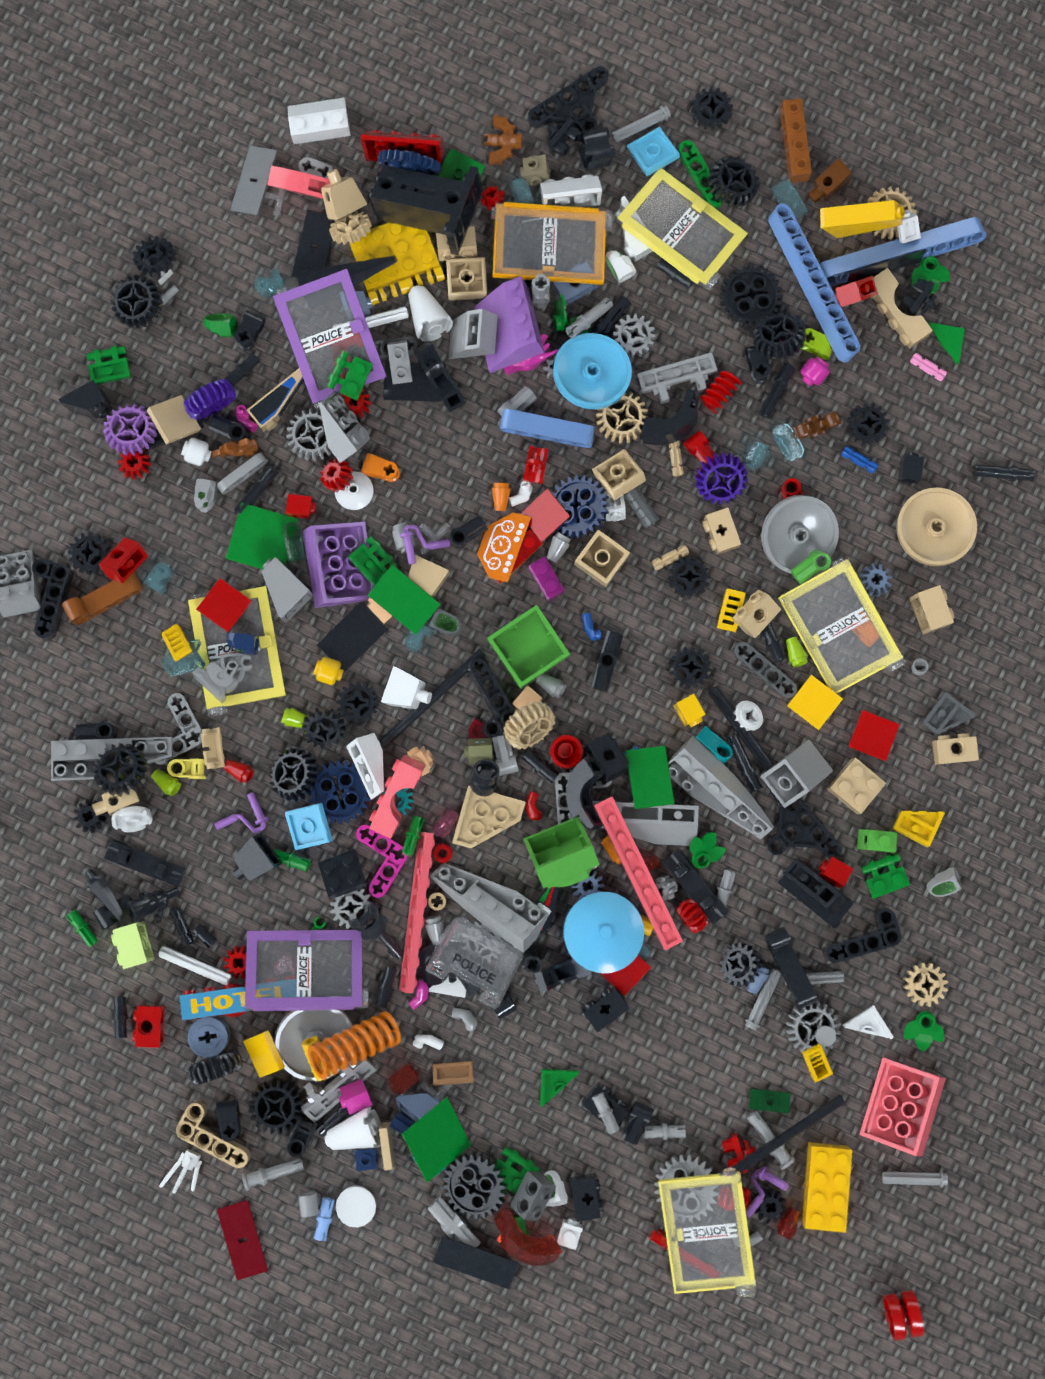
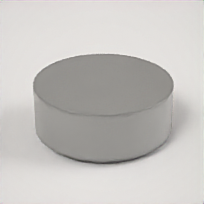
(825, 1035)

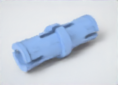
(324, 1218)

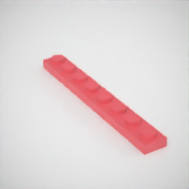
(638, 873)
(416, 910)

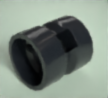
(484, 777)

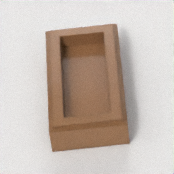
(453, 1073)

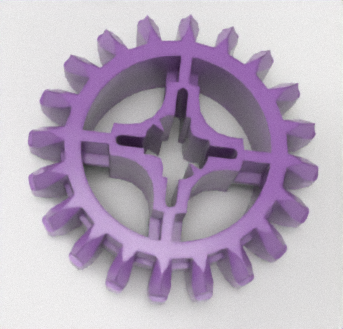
(123, 416)

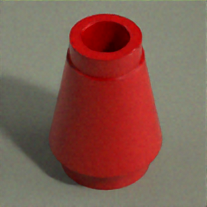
(239, 771)

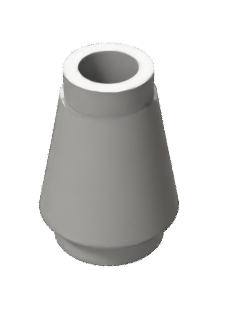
(558, 546)
(553, 686)
(434, 927)

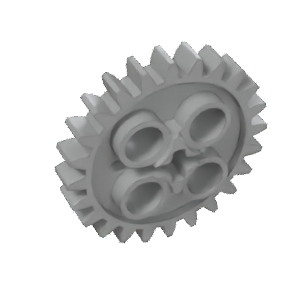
(682, 1164)

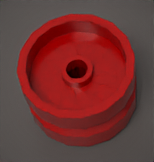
(903, 1315)

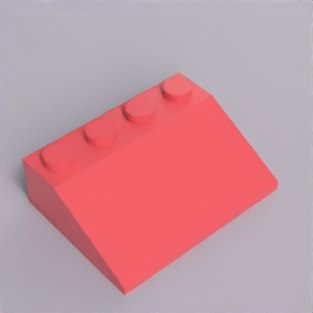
(902, 1107)

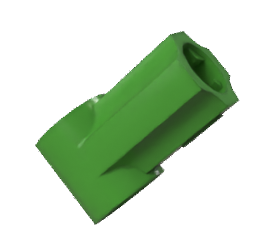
(809, 567)

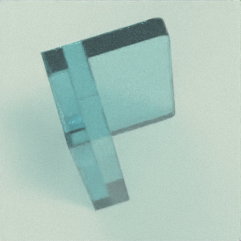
(186, 664)

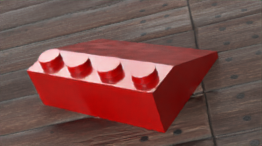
(377, 141)

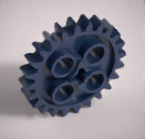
(410, 161)
(595, 504)
(356, 787)

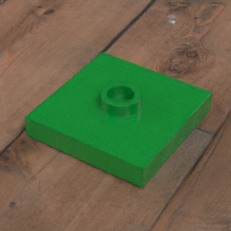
(457, 165)

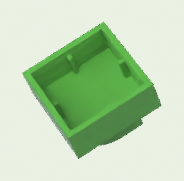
(528, 647)
(562, 854)

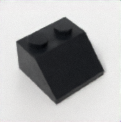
(87, 401)

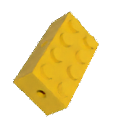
(826, 1187)

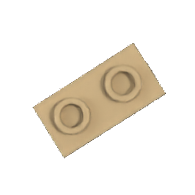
(213, 739)

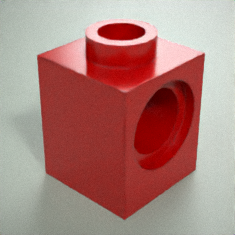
(300, 506)
(835, 872)

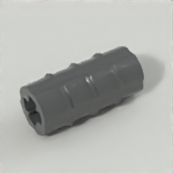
(641, 507)

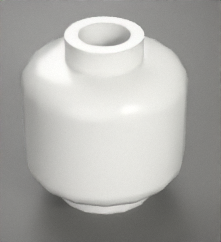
(196, 451)

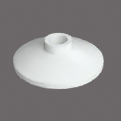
(361, 497)

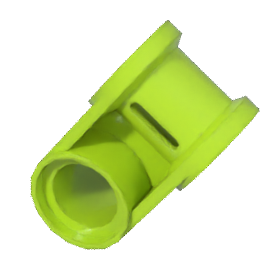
(817, 344)

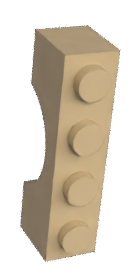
(910, 328)

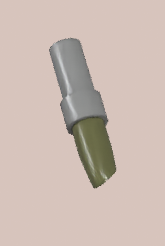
(168, 294)

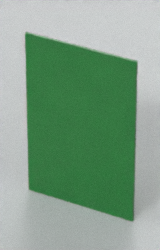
(403, 599)
(650, 777)

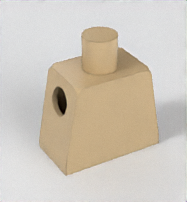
(341, 196)
(428, 575)
(123, 802)

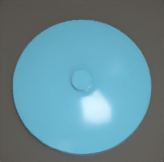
(592, 371)
(603, 932)

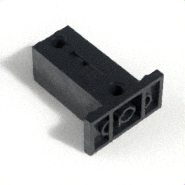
(427, 202)

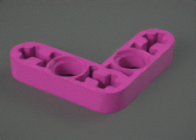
(389, 861)

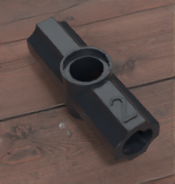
(604, 673)

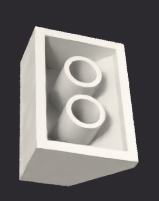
(318, 121)
(572, 192)

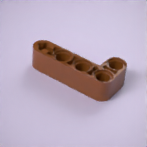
(104, 598)

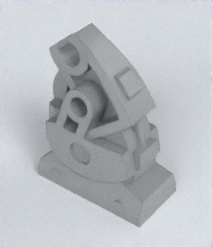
(220, 675)

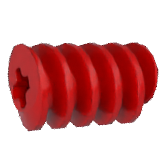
(719, 390)

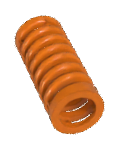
(356, 1047)

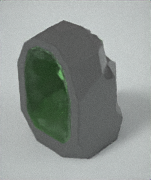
(445, 623)

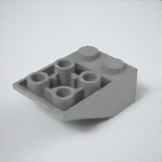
(473, 334)
(341, 427)
(18, 584)

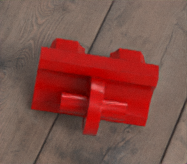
(535, 465)
(733, 1144)

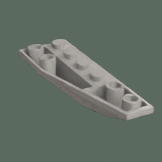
(76, 757)
(717, 787)
(660, 824)
(493, 905)

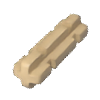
(676, 459)
(670, 557)

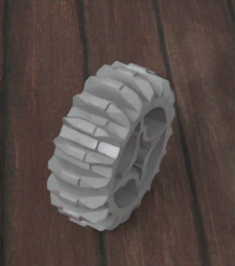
(306, 437)
(797, 1019)

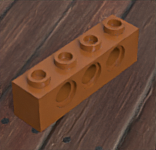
(795, 140)

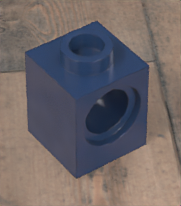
(366, 1159)

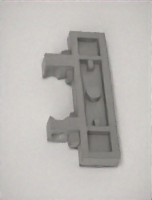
(690, 370)
(325, 1098)

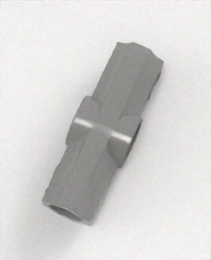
(540, 291)
(452, 1223)

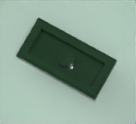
(769, 1100)

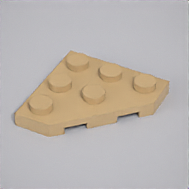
(485, 817)

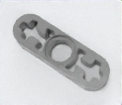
(242, 473)

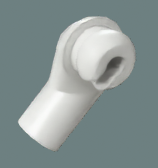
(523, 494)
(430, 1040)

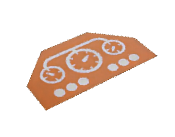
(502, 544)

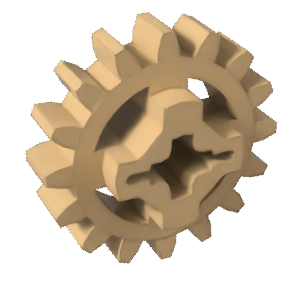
(350, 228)
(927, 992)

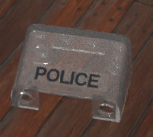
(476, 958)

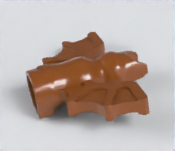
(506, 141)
(243, 447)

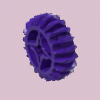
(209, 399)
(733, 468)

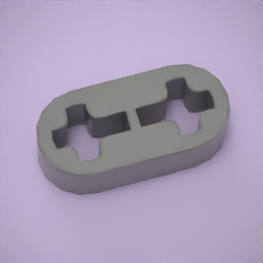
(315, 164)

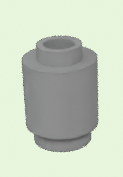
(399, 542)

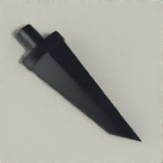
(102, 890)

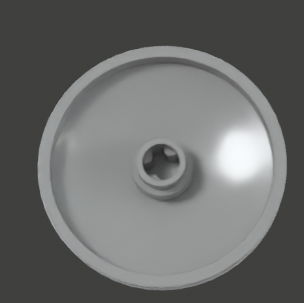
(796, 529)
(301, 1025)

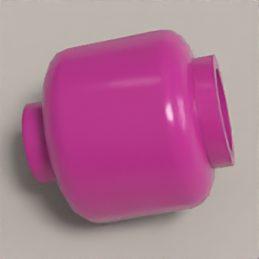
(815, 371)

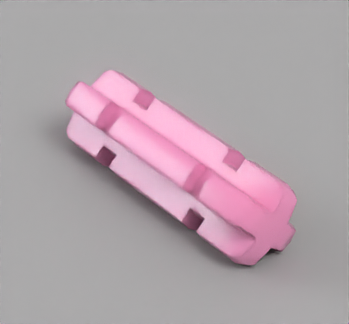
(928, 366)

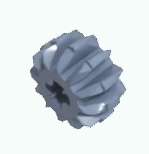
(881, 575)
(594, 883)

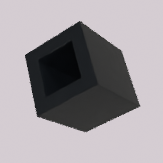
(911, 468)

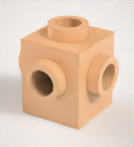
(422, 756)

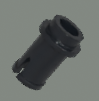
(204, 936)

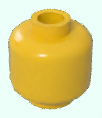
(328, 671)

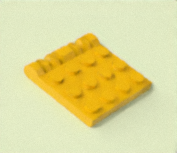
(411, 249)

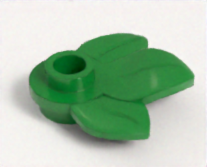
(936, 274)
(560, 316)
(707, 849)
(924, 1034)

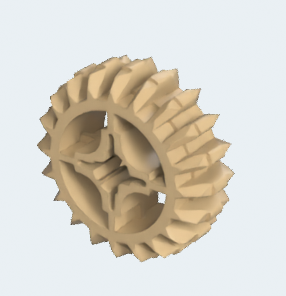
(888, 196)
(615, 413)
(529, 725)

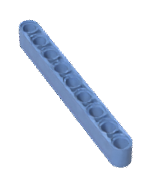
(934, 241)
(814, 283)

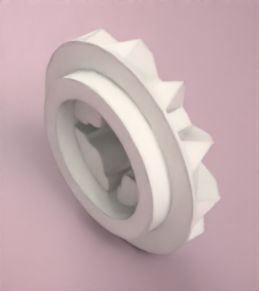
(755, 718)

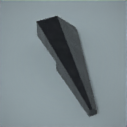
(357, 270)

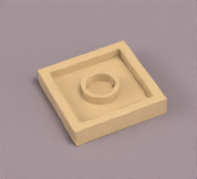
(173, 420)
(387, 1146)

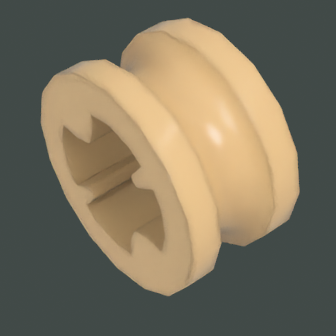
(433, 896)

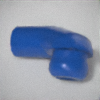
(588, 627)

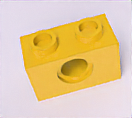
(689, 711)

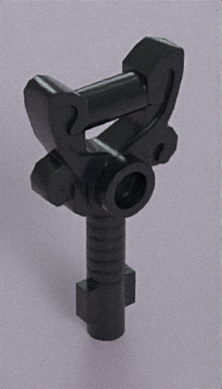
(375, 929)

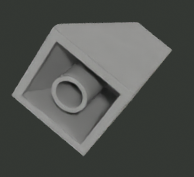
(285, 589)
(797, 773)

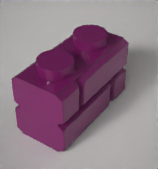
(546, 579)

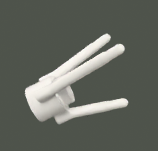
(190, 1160)

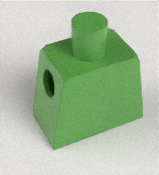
(877, 840)

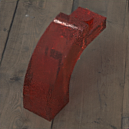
(523, 1247)

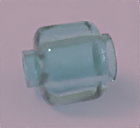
(756, 455)

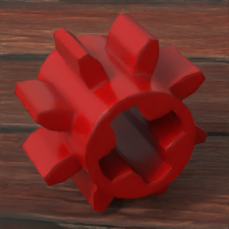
(492, 196)

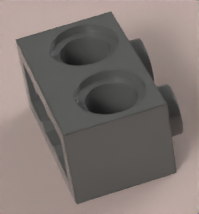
(532, 1195)

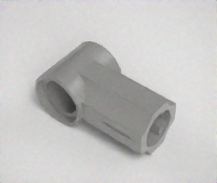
(520, 401)
(505, 757)
(309, 1203)

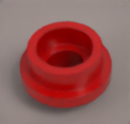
(437, 857)

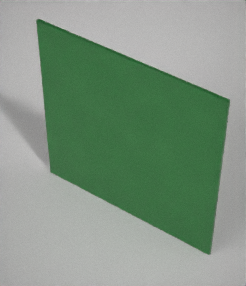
(259, 537)
(436, 1139)

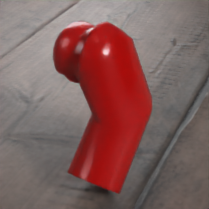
(531, 808)

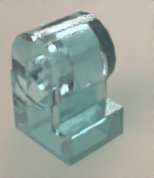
(521, 192)
(268, 285)
(158, 576)
(415, 642)

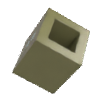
(478, 750)

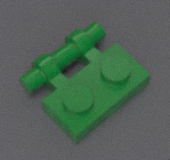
(110, 370)
(355, 378)
(368, 563)
(886, 882)
(513, 1176)

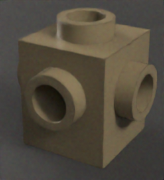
(535, 169)

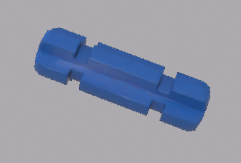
(859, 459)

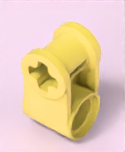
(189, 768)

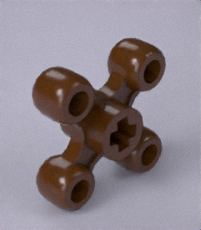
(817, 425)

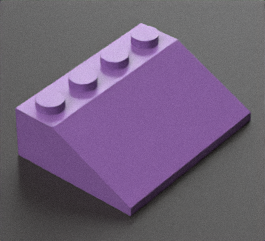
(517, 324)
(331, 573)

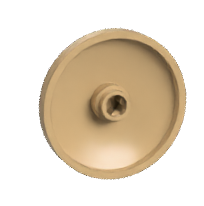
(936, 526)

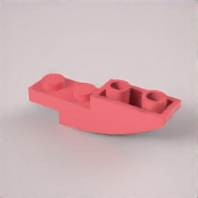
(297, 182)

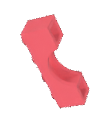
(387, 816)

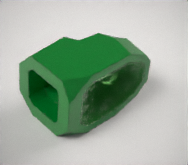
(221, 324)

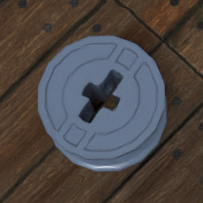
(216, 1045)

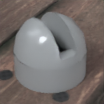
(919, 663)

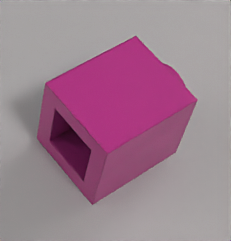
(354, 1097)

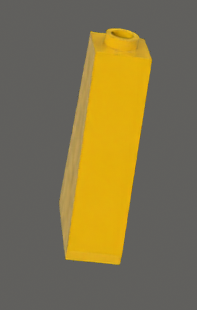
(861, 218)

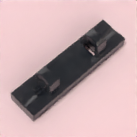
(145, 863)
(696, 886)

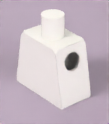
(405, 690)

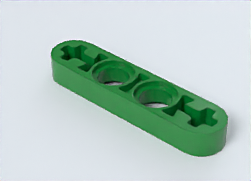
(697, 176)

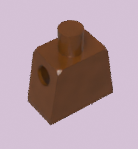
(836, 176)

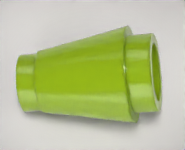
(796, 653)
(293, 718)
(166, 782)

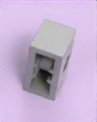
(399, 362)

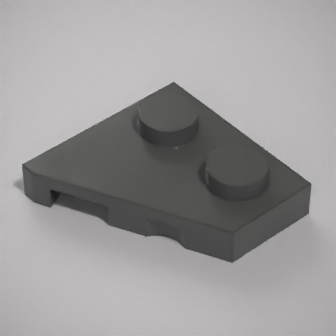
(946, 715)

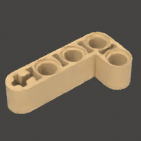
(214, 1137)

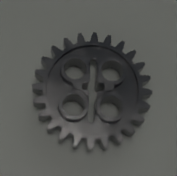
(745, 280)
(482, 1170)

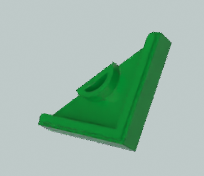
(950, 339)
(553, 1082)

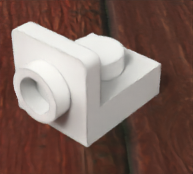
(910, 229)
(616, 509)
(569, 1233)

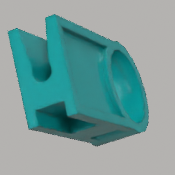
(712, 742)

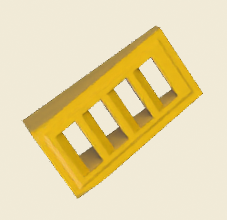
(729, 592)
(176, 642)
(819, 1066)

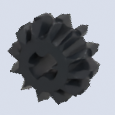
(83, 820)
(769, 1213)

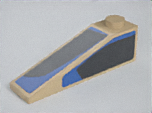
(273, 405)

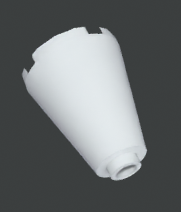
(428, 315)
(356, 1132)

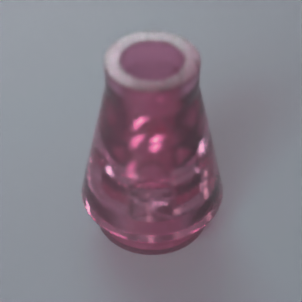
(445, 824)

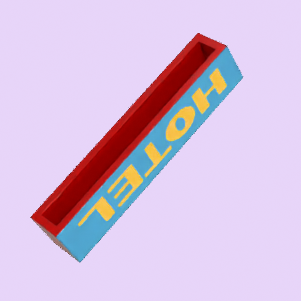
(212, 1002)

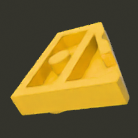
(919, 825)

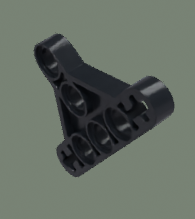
(581, 99)
(804, 834)

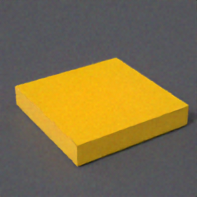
(814, 702)
(264, 1054)

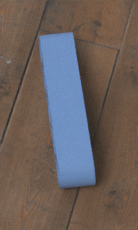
(547, 428)

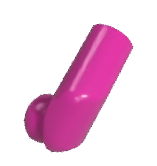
(244, 418)
(421, 994)

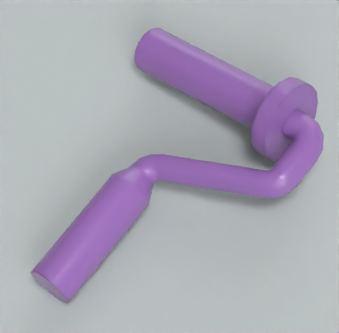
(409, 545)
(258, 813)
(763, 1174)

